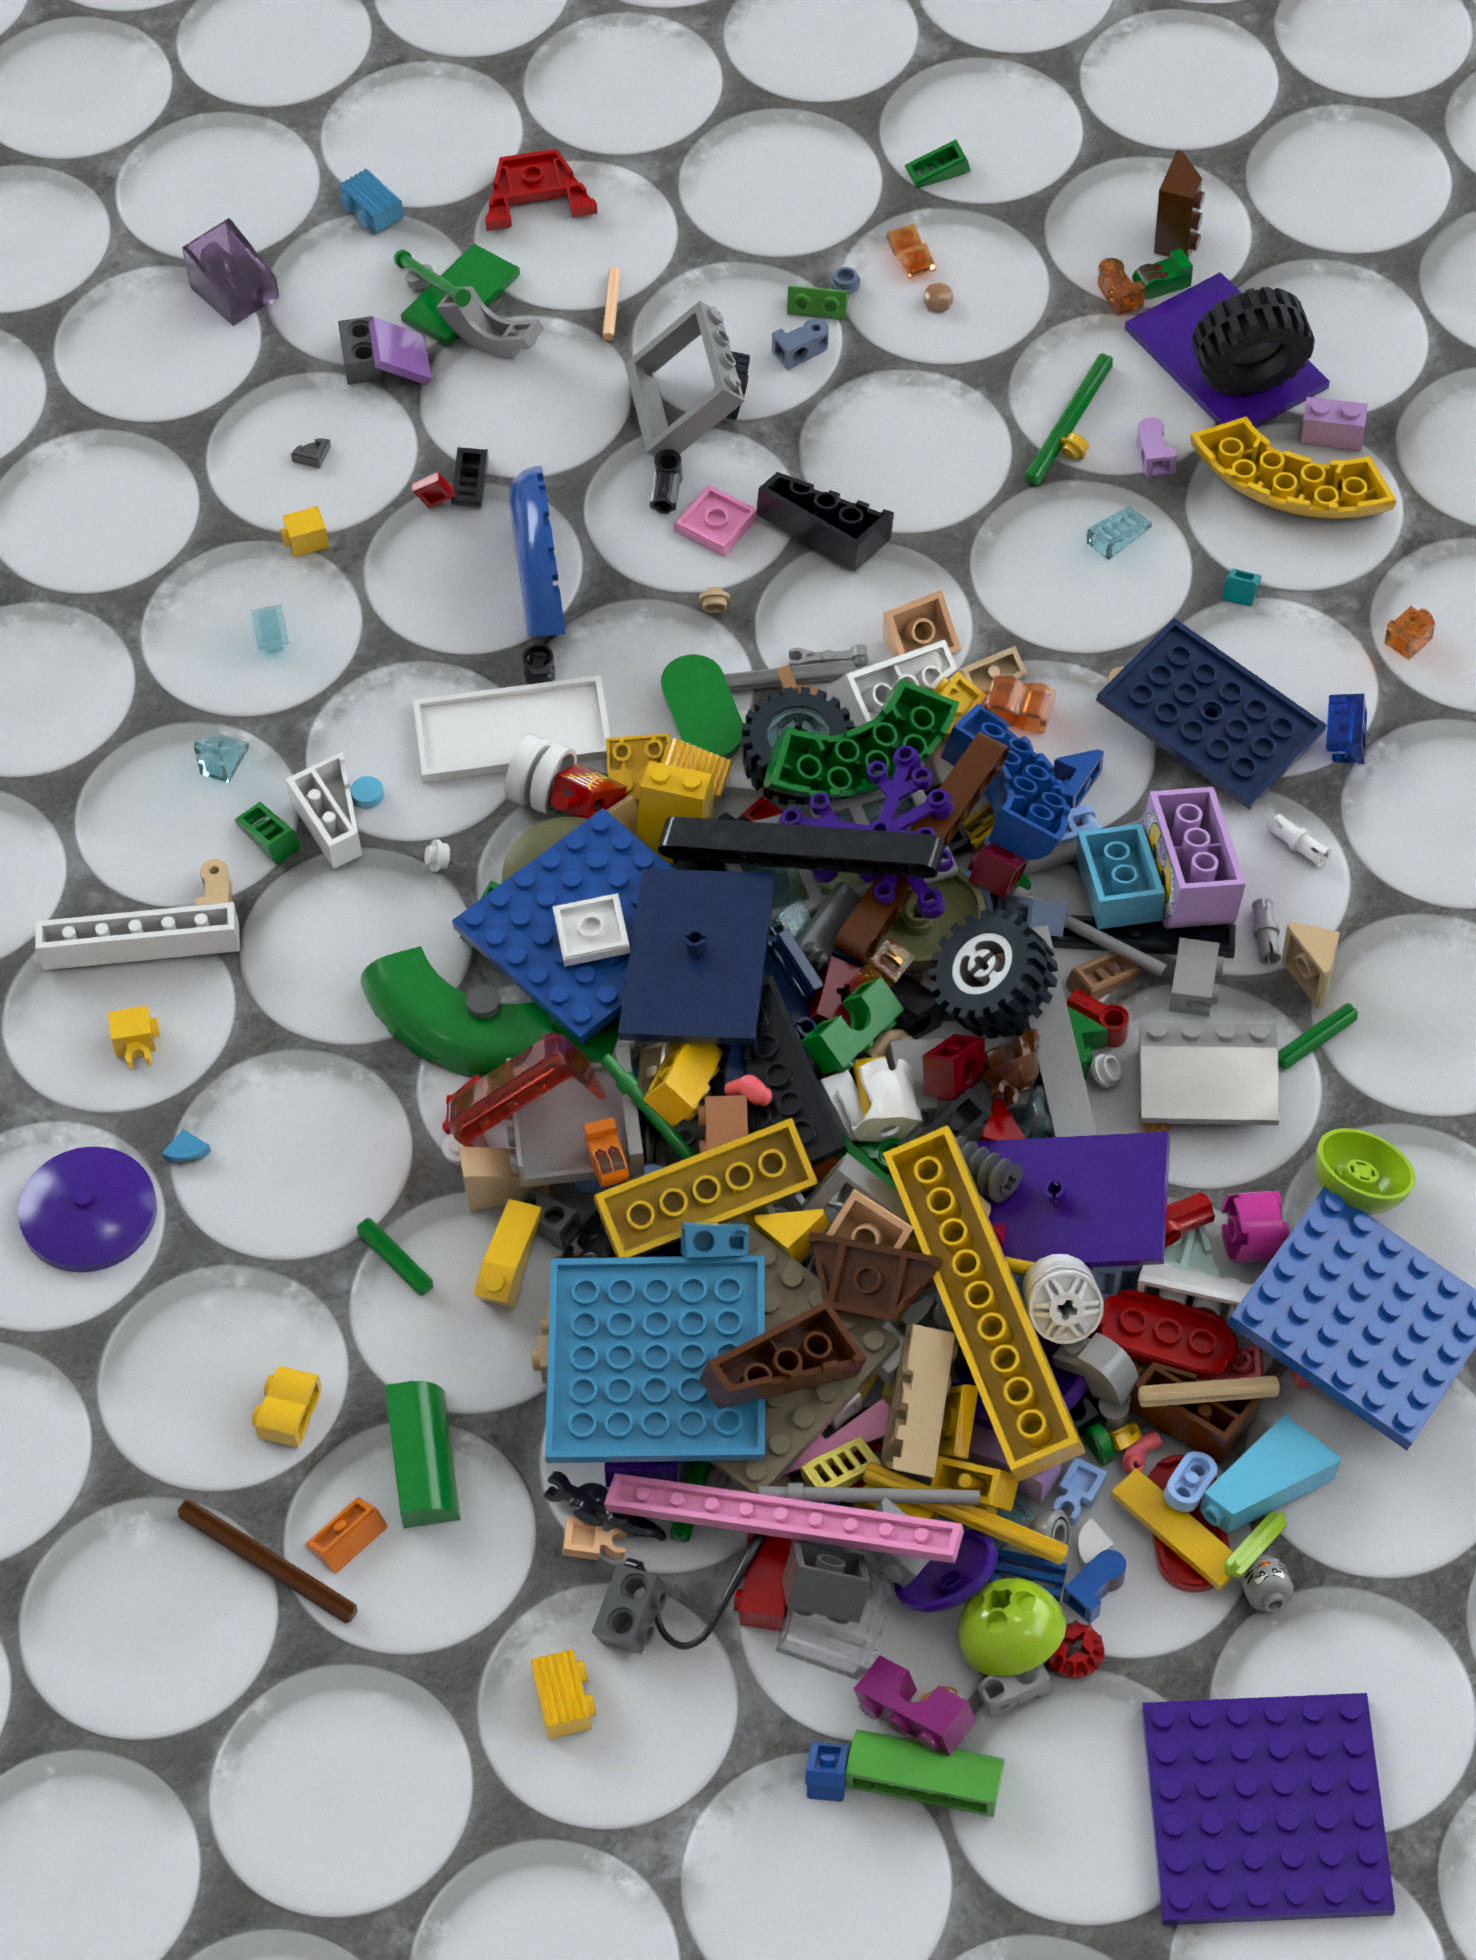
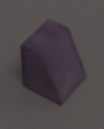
(229, 273)

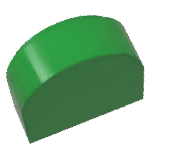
(1099, 1444)

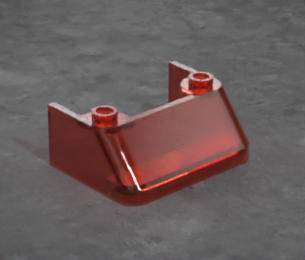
(517, 1085)

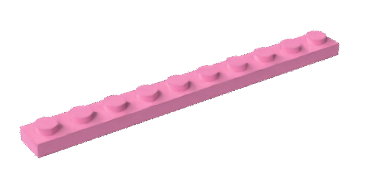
(785, 1517)

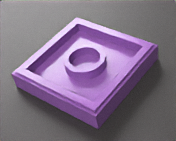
(399, 351)

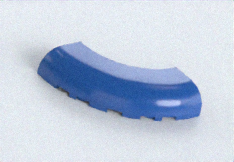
(535, 554)
(1023, 795)

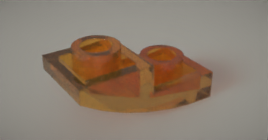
(910, 251)

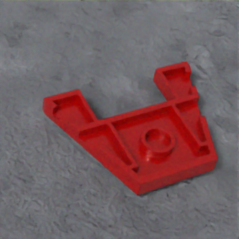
(535, 178)

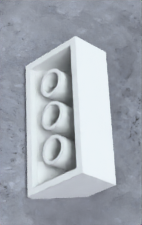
(1194, 1289)

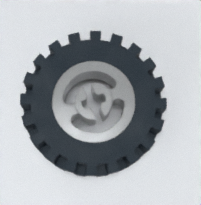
(1009, 990)

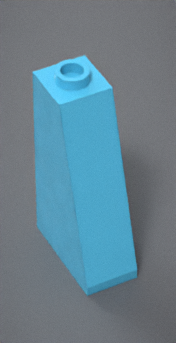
(1269, 1475)

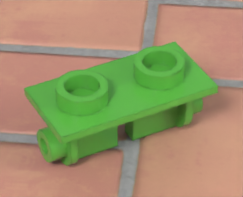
(817, 302)

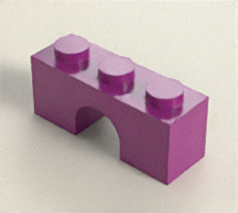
(937, 1721)

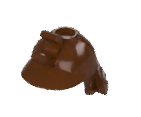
(1012, 1067)

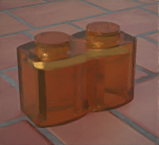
(1021, 703)

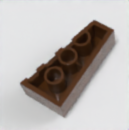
(785, 1359)

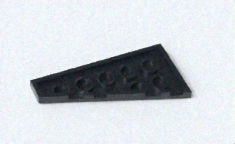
(787, 1071)

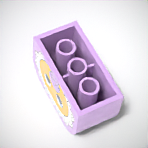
(1193, 858)

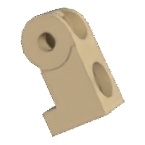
(215, 883)

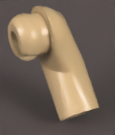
(882, 1042)

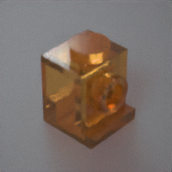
(1414, 627)
(881, 966)

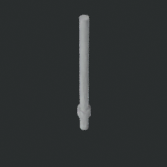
(1106, 940)
(873, 1495)

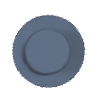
(846, 280)

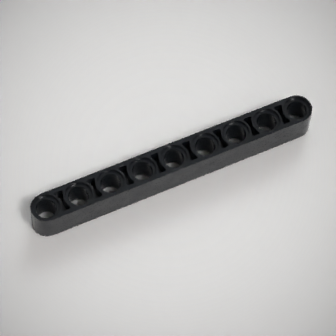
(801, 847)

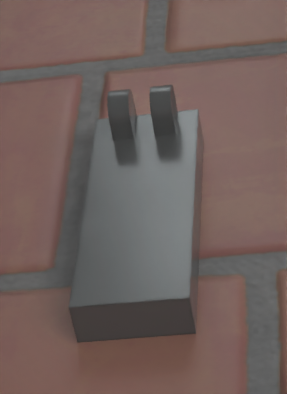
(820, 934)

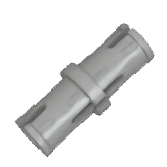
(1266, 931)

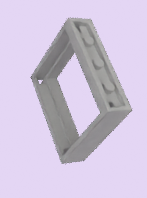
(709, 411)

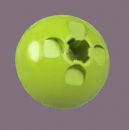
(1363, 1170)
(1010, 1627)

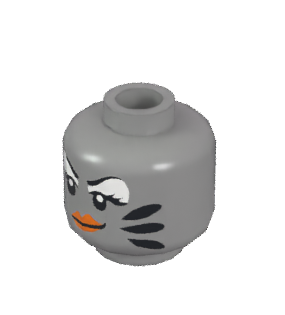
(1267, 1584)

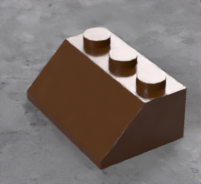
(1179, 208)

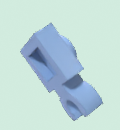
(1079, 1486)

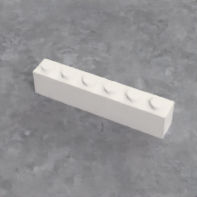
(137, 936)

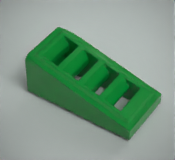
(943, 154)
(269, 834)

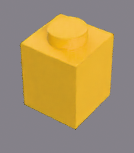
(304, 531)

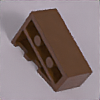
(1202, 1426)

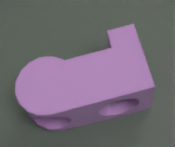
(1154, 455)

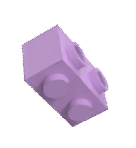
(1334, 423)

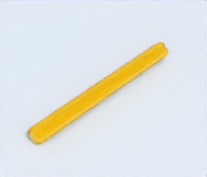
(974, 1517)

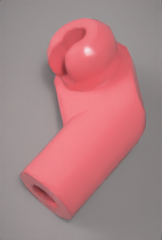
(749, 1086)
(1135, 1454)

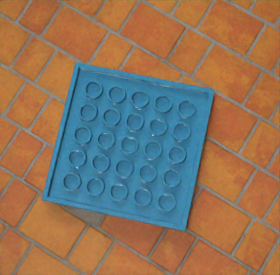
(631, 1355)

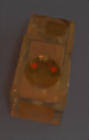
(1118, 288)

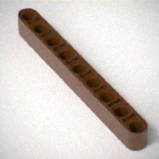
(966, 785)

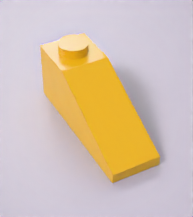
(508, 1254)

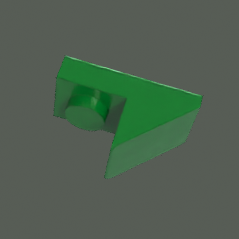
(1088, 1036)

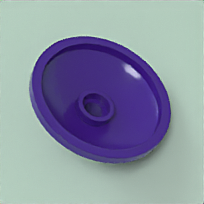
(950, 1584)

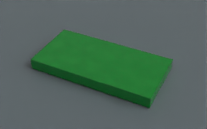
(474, 268)

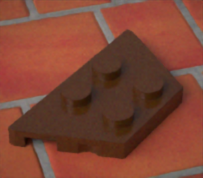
(870, 1277)

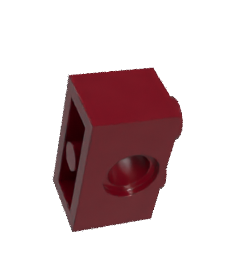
(996, 869)
(953, 1066)

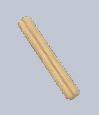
(1208, 1391)

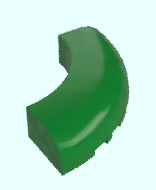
(838, 764)
(435, 1017)

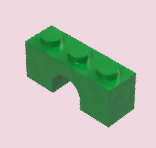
(871, 1012)

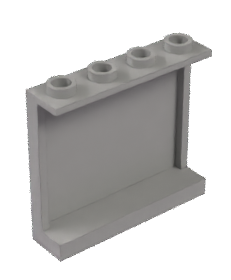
(551, 1129)

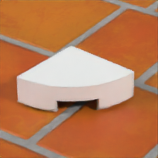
(1092, 1541)

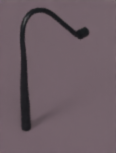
(749, 1556)

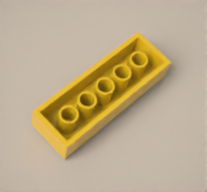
(706, 1189)

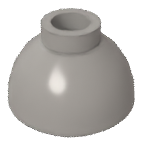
(1051, 1524)

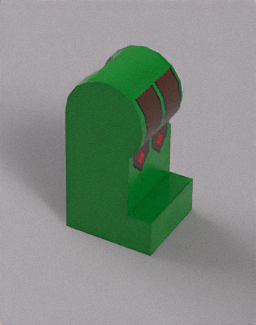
(1165, 275)

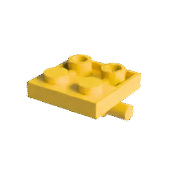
(630, 757)

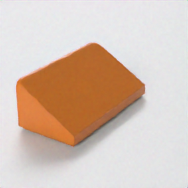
(347, 1534)

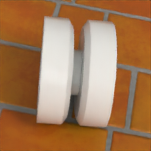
(534, 772)

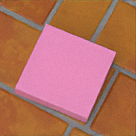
(716, 520)

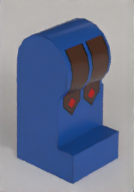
(1093, 1582)

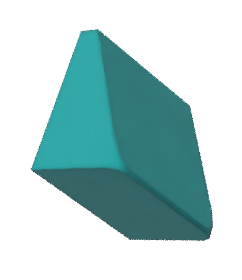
(1241, 587)

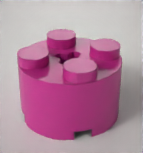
(1253, 1226)

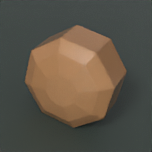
(938, 297)

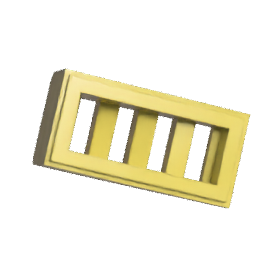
(812, 1469)

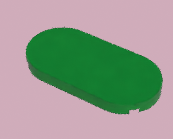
(702, 705)

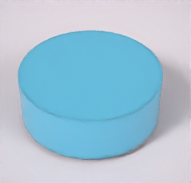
(367, 792)

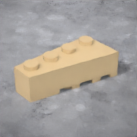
(919, 1401)

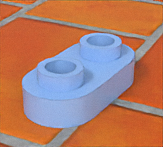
(1190, 1481)

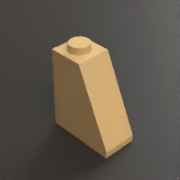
(490, 1179)

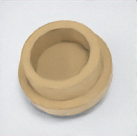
(714, 600)

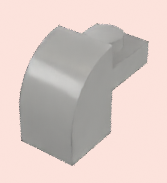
(1103, 1364)

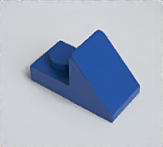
(1078, 774)
(826, 1771)

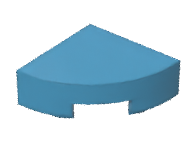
(185, 1148)

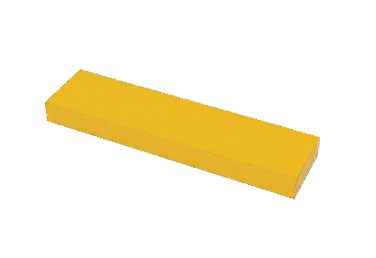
(1174, 1528)

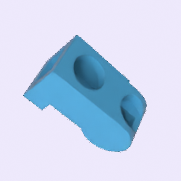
(714, 1240)

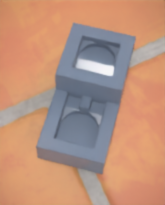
(1116, 1279)

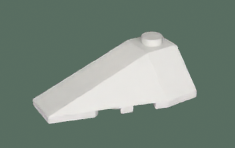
(867, 688)

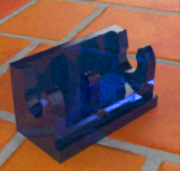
(1347, 727)

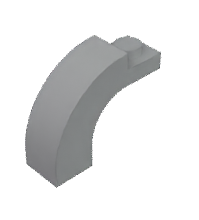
(486, 329)

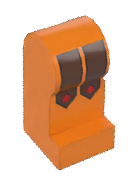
(605, 1152)

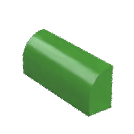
(914, 1773)

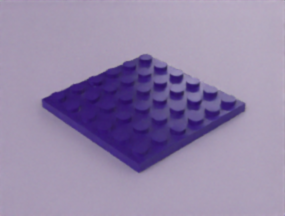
(1266, 1809)

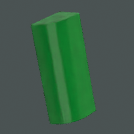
(422, 1453)

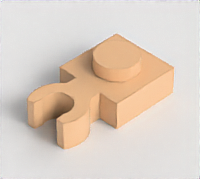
(587, 1540)

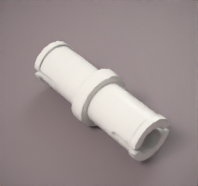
(1299, 840)

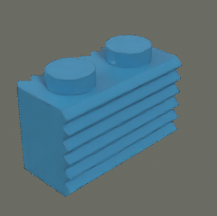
(370, 201)

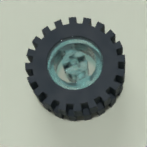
(770, 719)

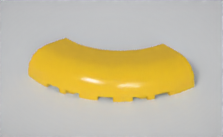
(1290, 480)

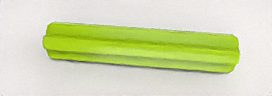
(1255, 1544)

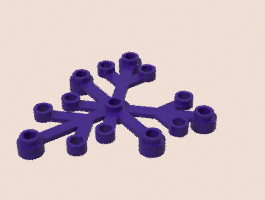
(894, 791)

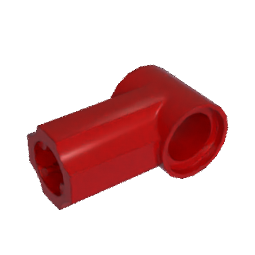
(1104, 1015)
(1186, 1216)

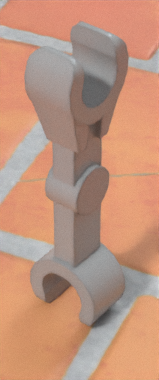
(857, 653)

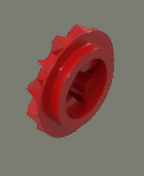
(1078, 1664)

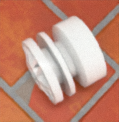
(1052, 1283)

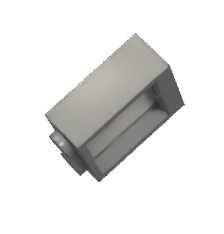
(863, 1180)

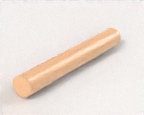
(611, 304)

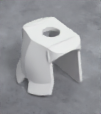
(892, 1102)

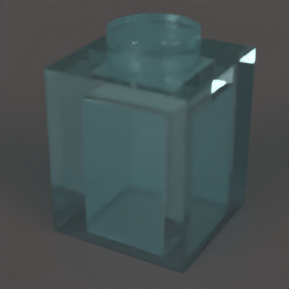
(270, 628)

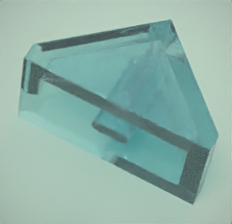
(219, 756)

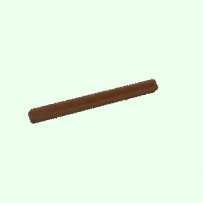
(267, 1561)

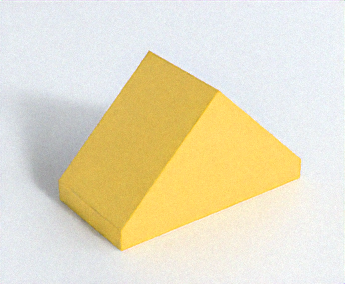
(792, 1230)

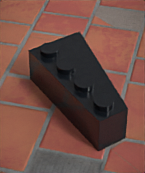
(823, 520)

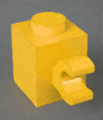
(133, 1033)

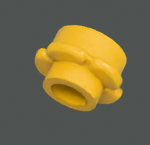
(1074, 446)

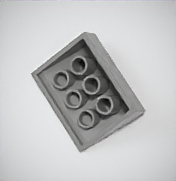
(1208, 1073)

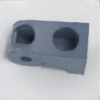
(801, 343)

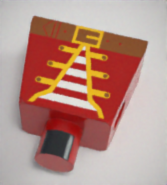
(585, 791)

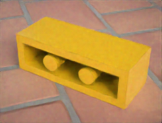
(683, 1080)

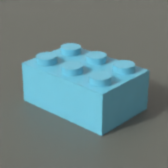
(1120, 876)

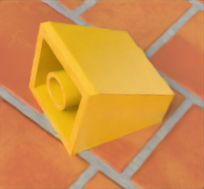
(669, 793)

